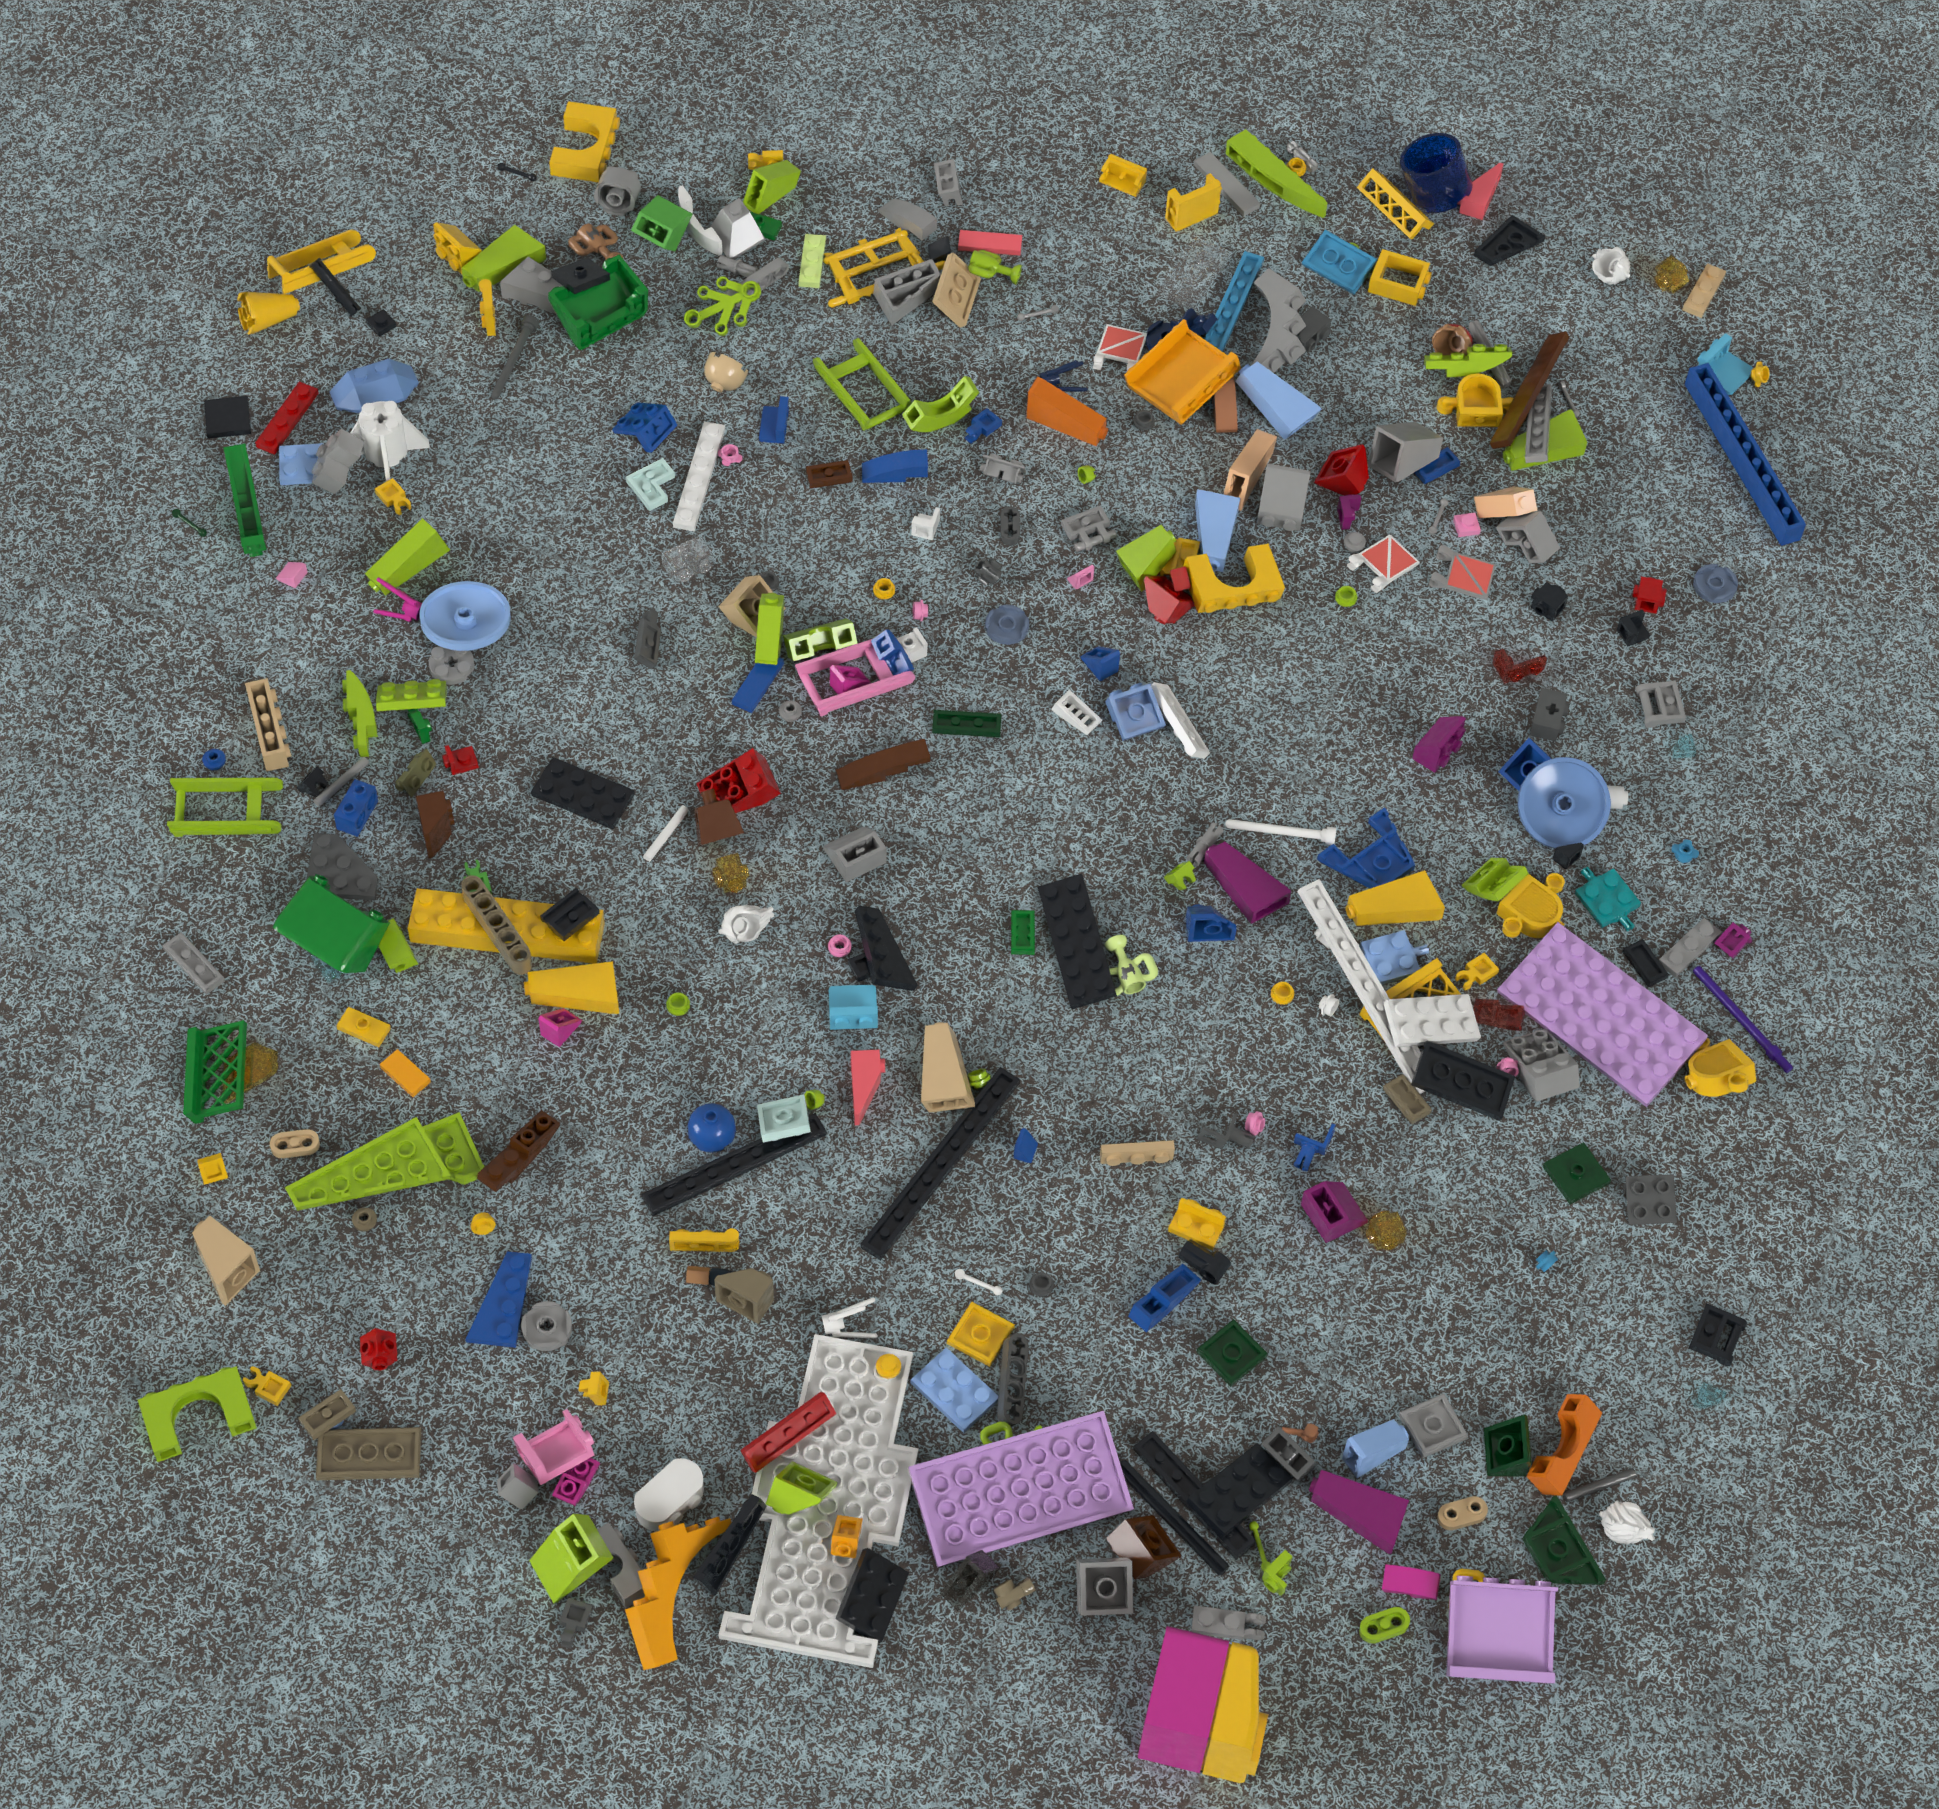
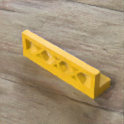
(1400, 199)

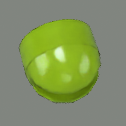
(1086, 474)
(814, 1095)

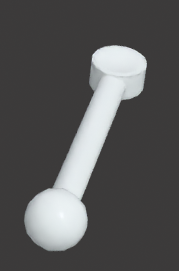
(960, 1274)

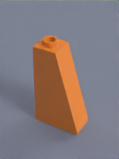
(1064, 413)

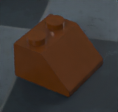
(435, 820)
(1144, 1544)

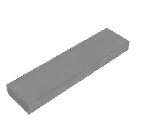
(1232, 189)

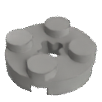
(444, 672)
(556, 1336)

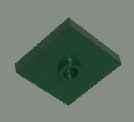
(1576, 1173)
(1232, 1352)

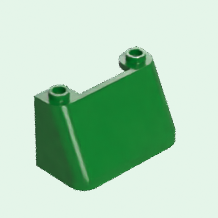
(602, 308)
(331, 926)

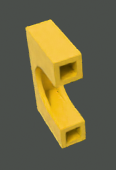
(589, 162)
(1212, 595)

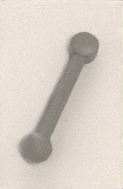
(1054, 309)
(1562, 386)
(1433, 530)

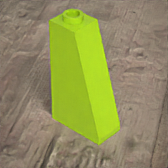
(502, 257)
(1565, 442)
(407, 557)

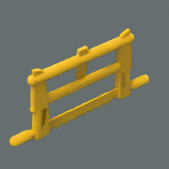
(843, 276)

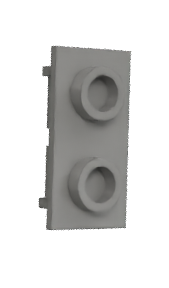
(995, 464)

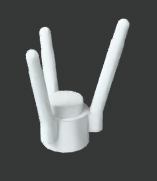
(834, 1321)

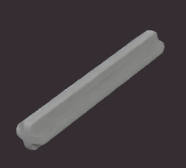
(1481, 338)

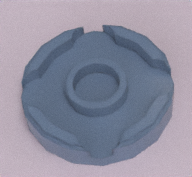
(1713, 589)
(1002, 629)

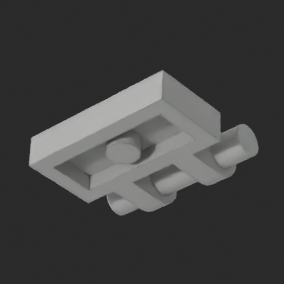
(1087, 523)

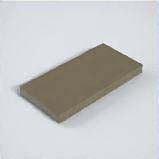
(369, 1454)

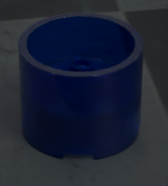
(1436, 172)

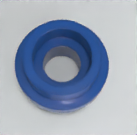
(215, 764)

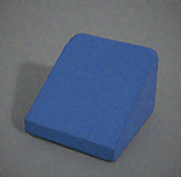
(1025, 1146)

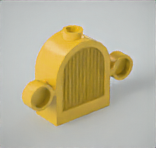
(1476, 402)
(1532, 907)
(1720, 1069)

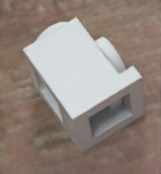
(914, 645)

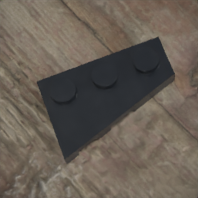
(1508, 240)

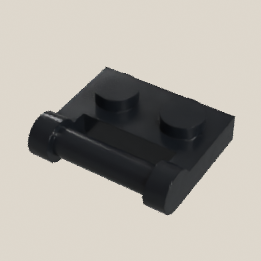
(1710, 1330)

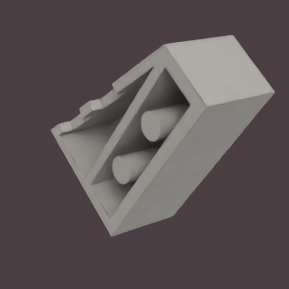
(529, 285)

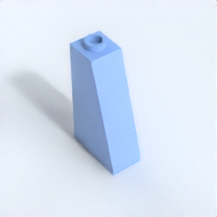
(1276, 399)
(1215, 524)

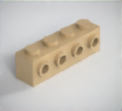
(267, 726)

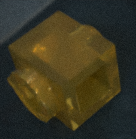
(1671, 274)
(730, 873)
(1386, 1230)

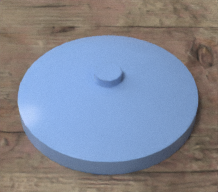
(465, 615)

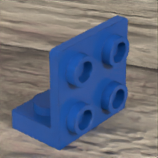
(648, 422)

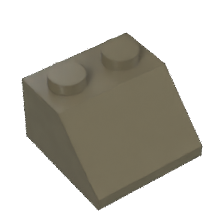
(745, 1292)

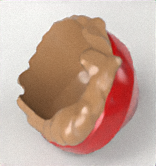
(1452, 339)

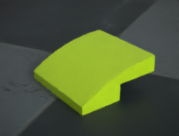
(1495, 879)

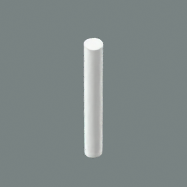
(665, 834)

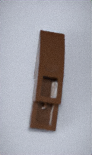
(520, 1152)

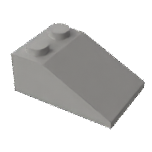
(1283, 497)

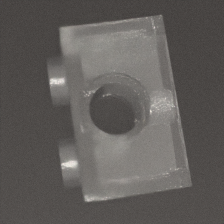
(687, 560)

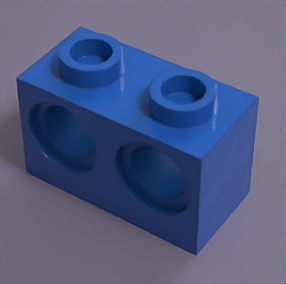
(356, 807)

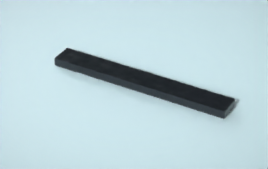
(726, 1168)

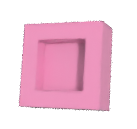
(1466, 524)

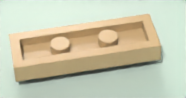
(1704, 290)
(1137, 1152)

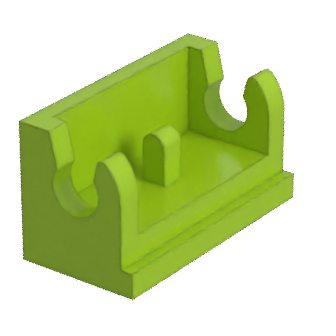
(396, 948)

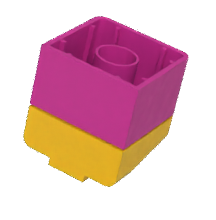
(1205, 1707)

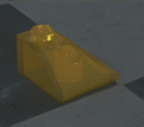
(259, 1066)

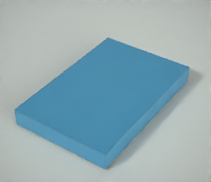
(1339, 262)

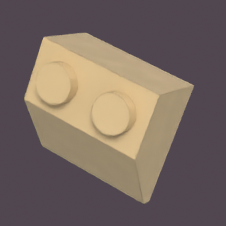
(743, 602)

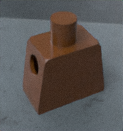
(715, 819)

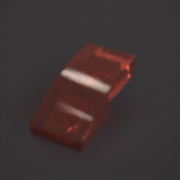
(1502, 1016)

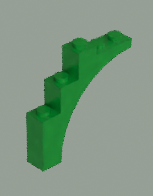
(245, 500)

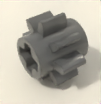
(988, 571)

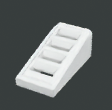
(1065, 713)

